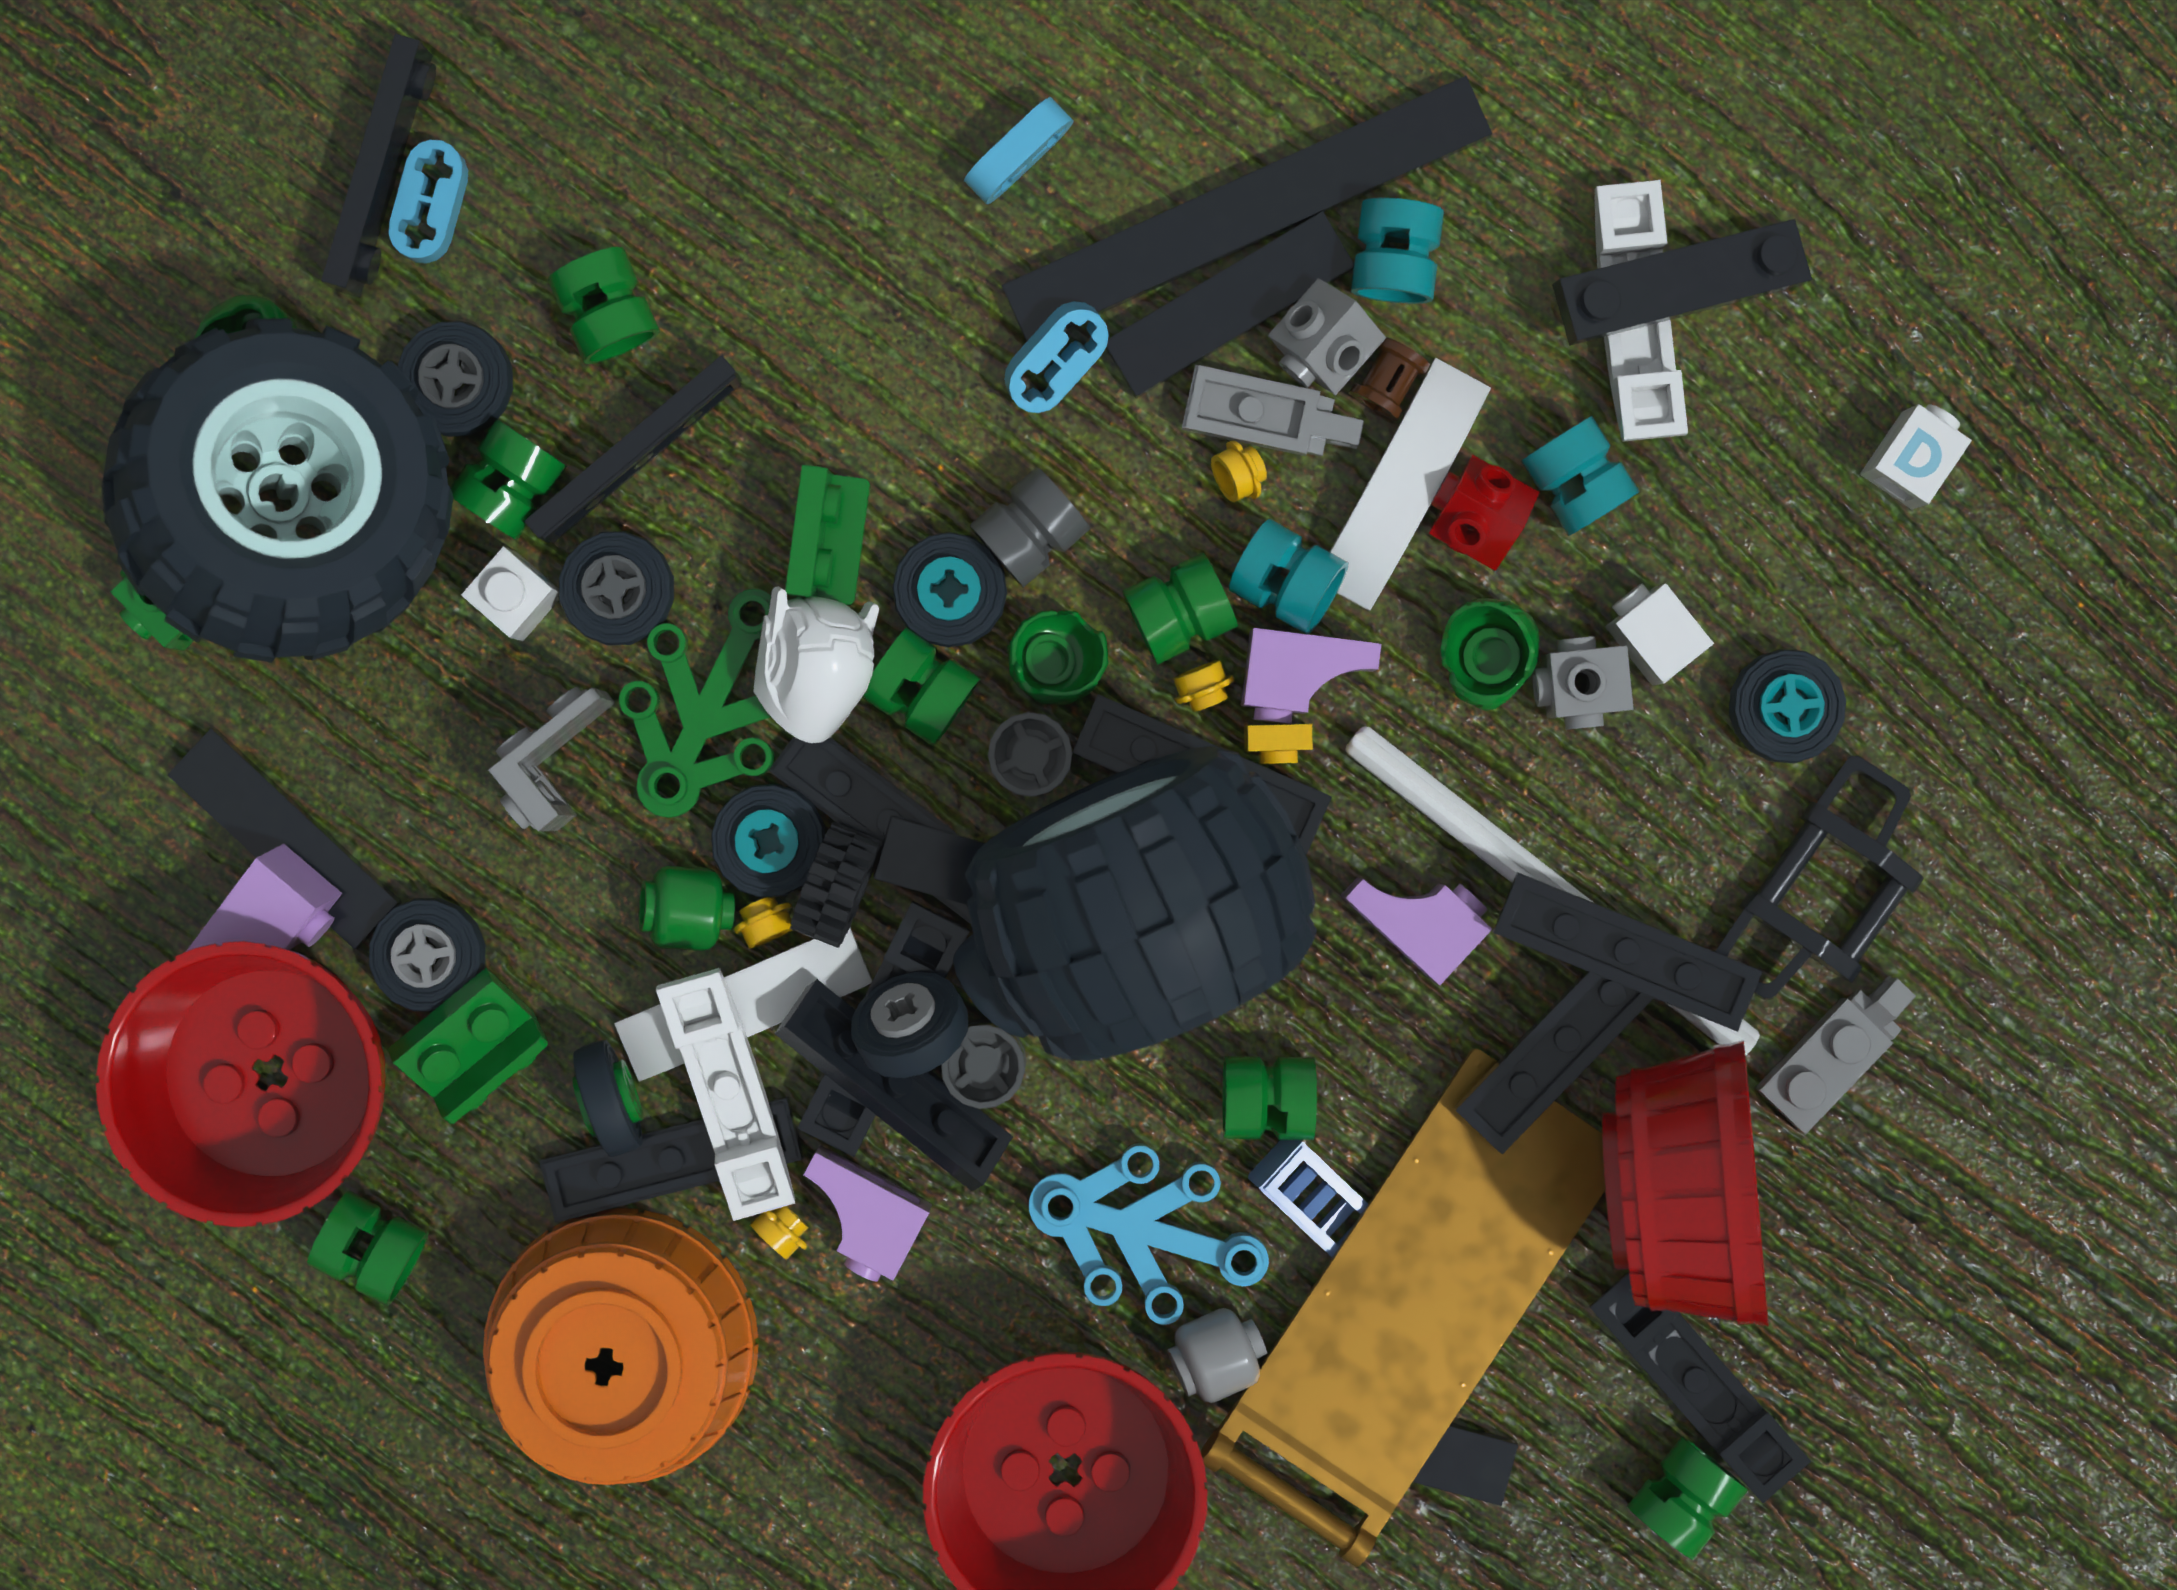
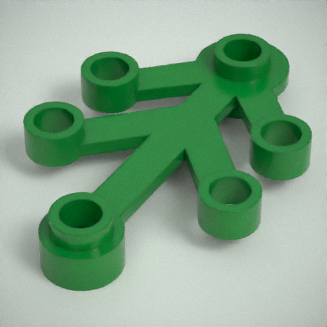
(700, 714)

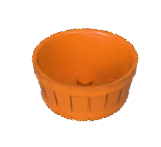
(667, 1314)

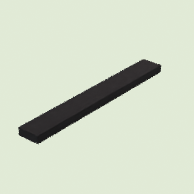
(1254, 206)

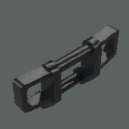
(1817, 825)

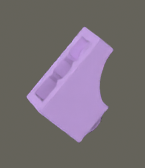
(1290, 667)
(273, 904)
(1428, 929)
(874, 1214)

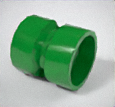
(608, 327)
(513, 456)
(1180, 608)
(943, 692)
(1269, 1098)
(388, 1257)
(1687, 1498)

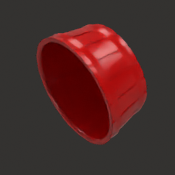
(186, 1094)
(1687, 1187)
(1011, 1528)

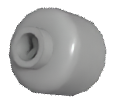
(1217, 1355)

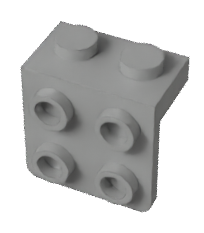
(530, 794)

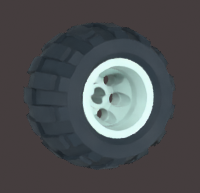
(254, 397)
(1142, 905)

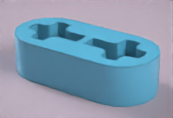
(1018, 150)
(413, 198)
(1045, 347)

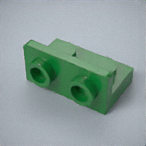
(827, 535)
(470, 1045)

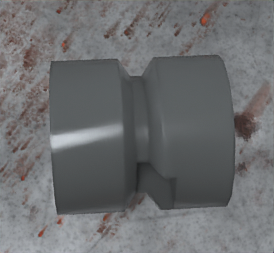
(1030, 526)
(1030, 754)
(986, 1066)

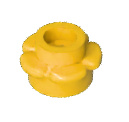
(1239, 471)
(1202, 685)
(764, 921)
(781, 1230)

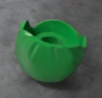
(1489, 651)

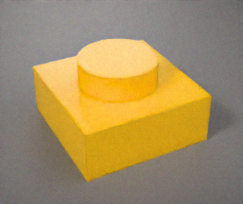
(1278, 742)

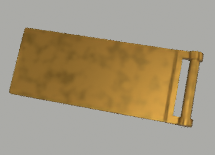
(1412, 1311)

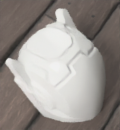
(813, 663)

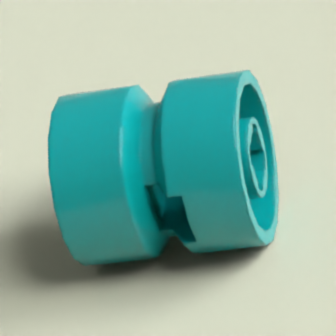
(1397, 273)
(1584, 452)
(1307, 589)

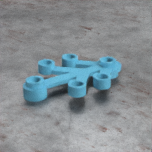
(1137, 1228)

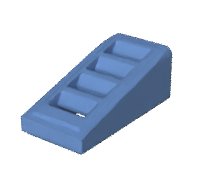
(1280, 1164)

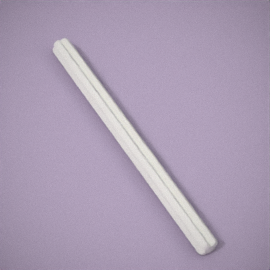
(1486, 839)

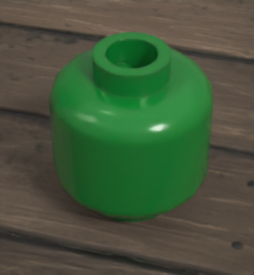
(685, 908)

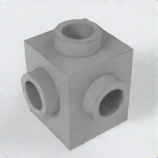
(1325, 338)
(1605, 676)

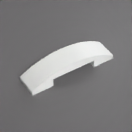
(1641, 360)
(1407, 480)
(760, 993)
(728, 1092)

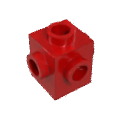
(1482, 511)

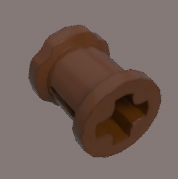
(1389, 379)

